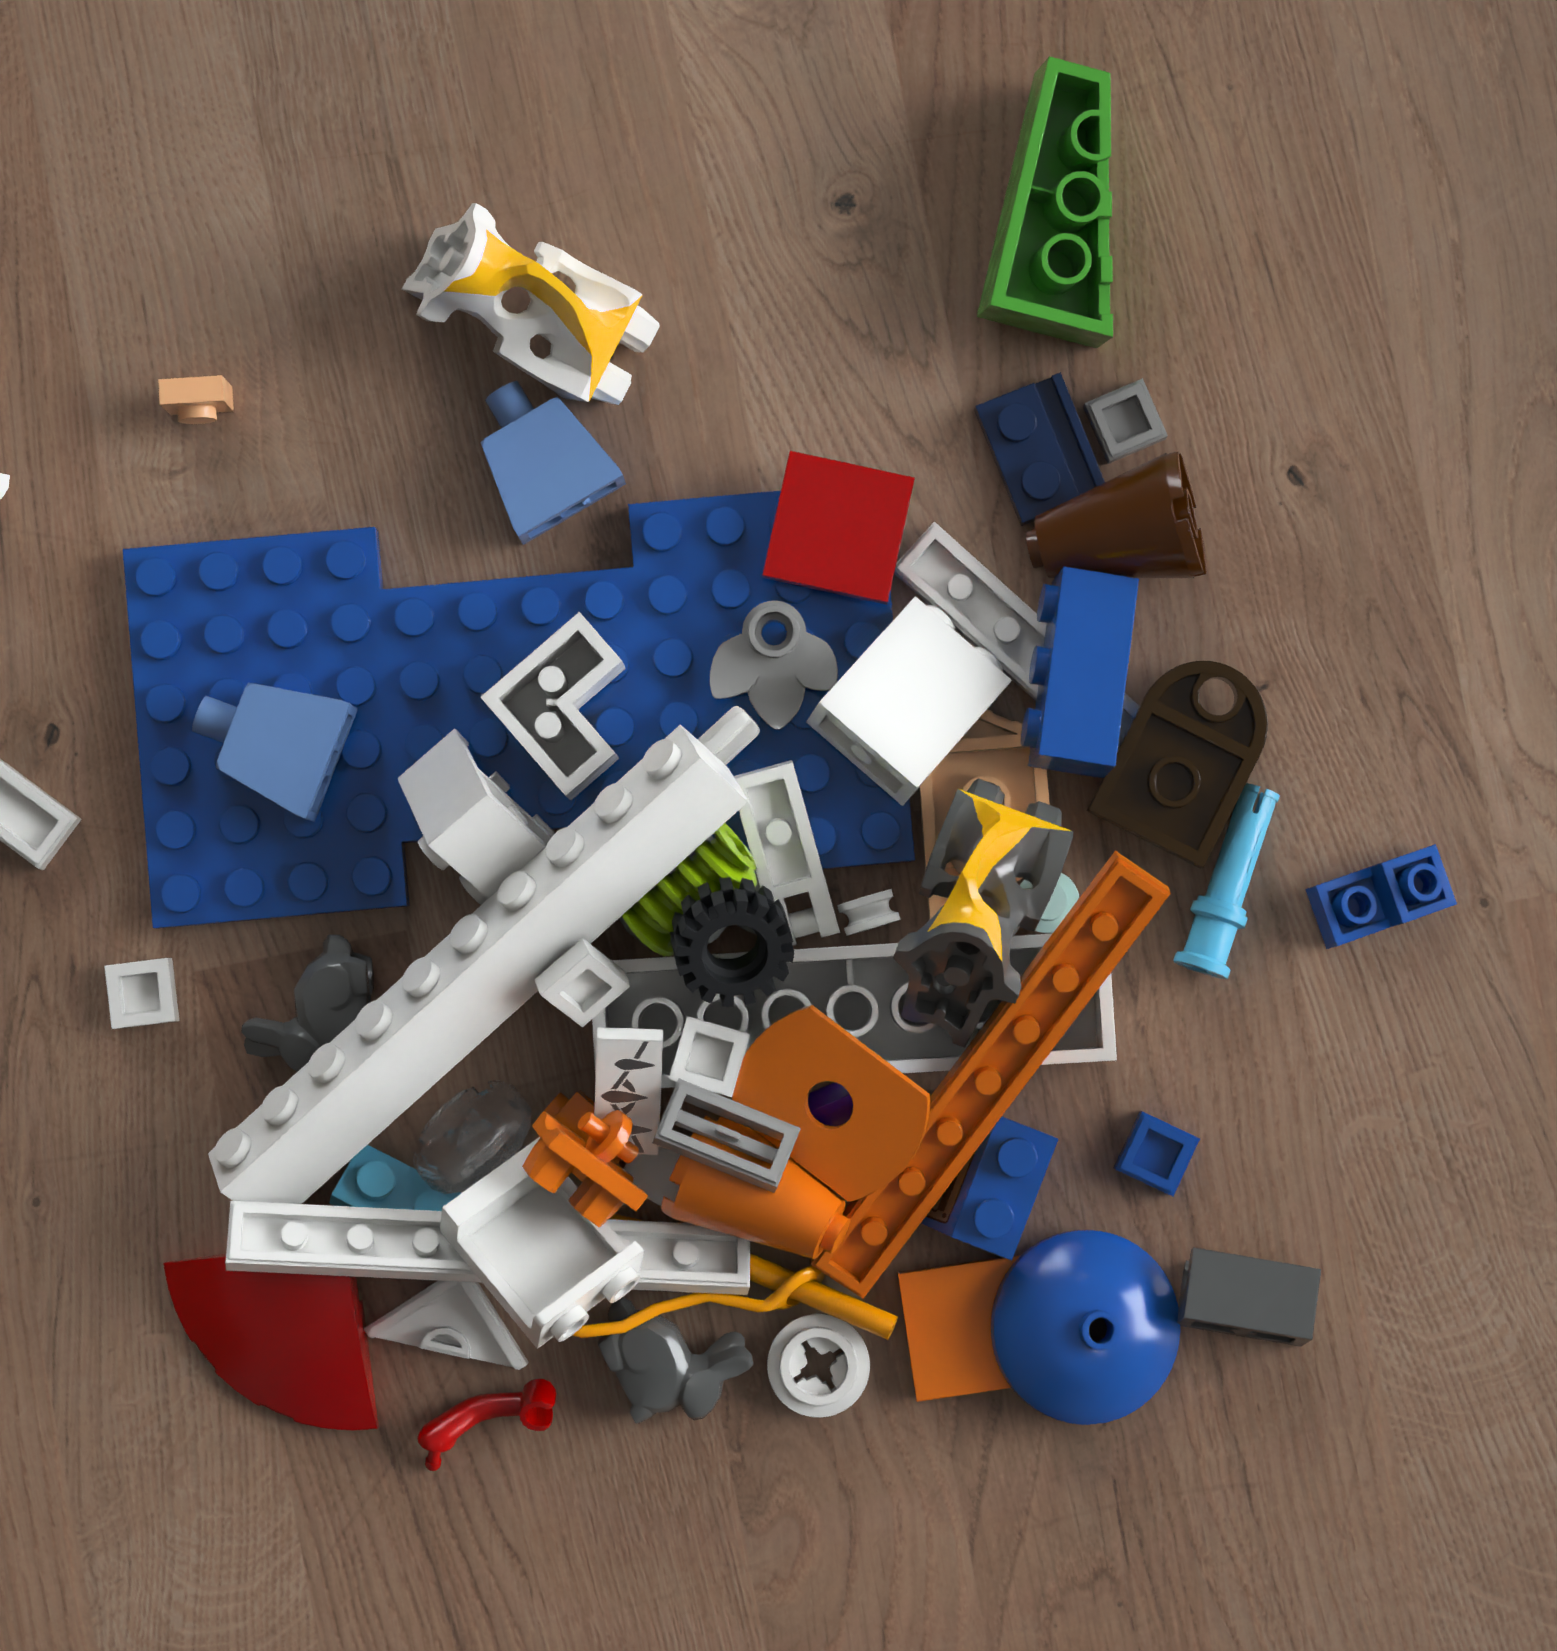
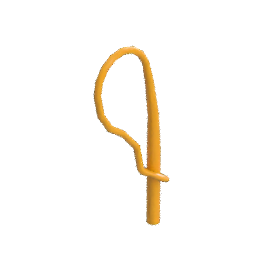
(789, 1290)

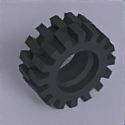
(739, 974)

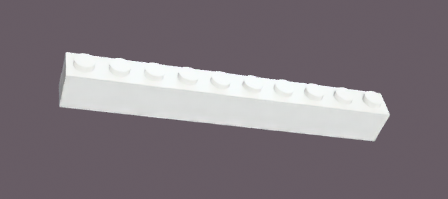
(478, 974)

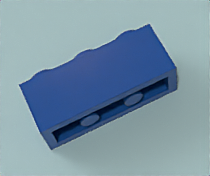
(1080, 672)

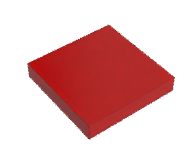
(838, 527)

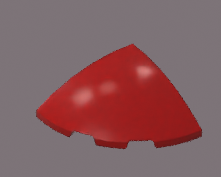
(281, 1339)

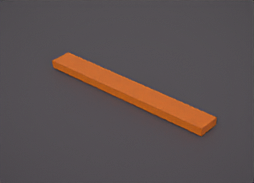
(999, 1066)

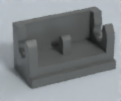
(1249, 1297)

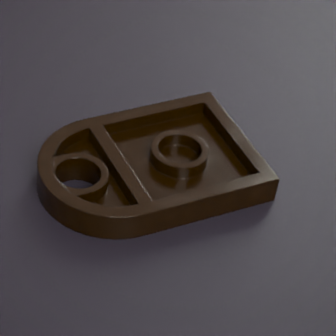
(1183, 765)

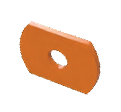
(887, 1105)

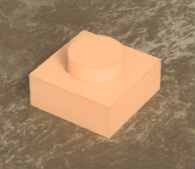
(196, 398)

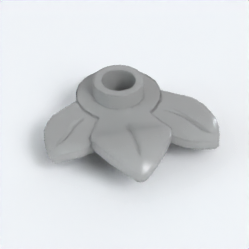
(773, 673)

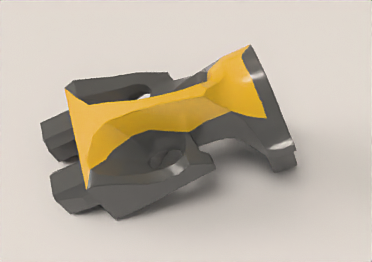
(983, 908)

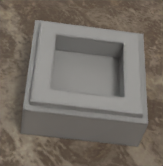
(1125, 421)

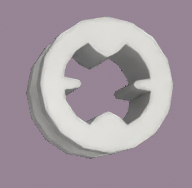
(868, 912)

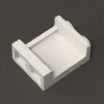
(909, 699)
(538, 1251)

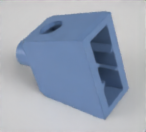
(544, 462)
(279, 742)

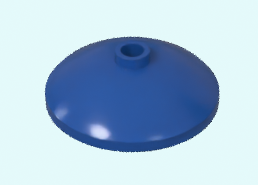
(1045, 1320)

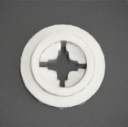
(810, 1394)

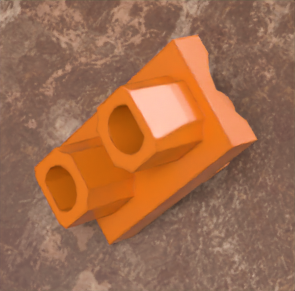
(606, 1182)

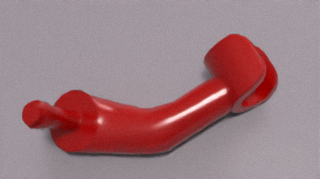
(531, 1404)

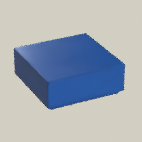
(1156, 1153)

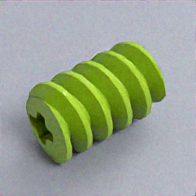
(713, 859)

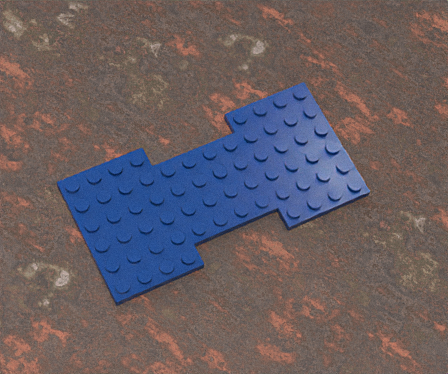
(415, 664)

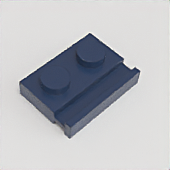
(1039, 446)

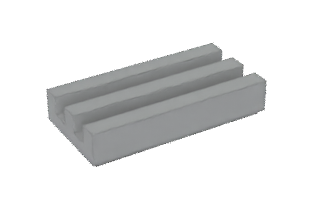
(715, 1157)

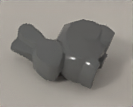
(326, 1002)
(661, 1370)

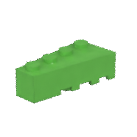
(1052, 236)

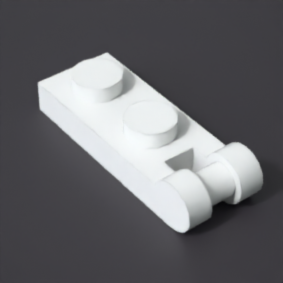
(785, 846)

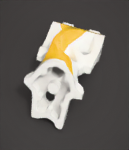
(473, 267)

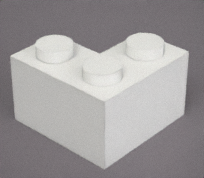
(543, 698)

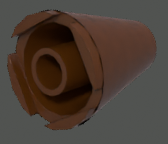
(1125, 527)

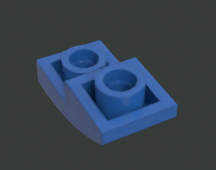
(1381, 896)

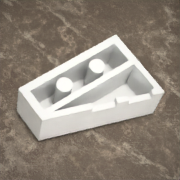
(470, 818)

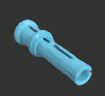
(1220, 911)

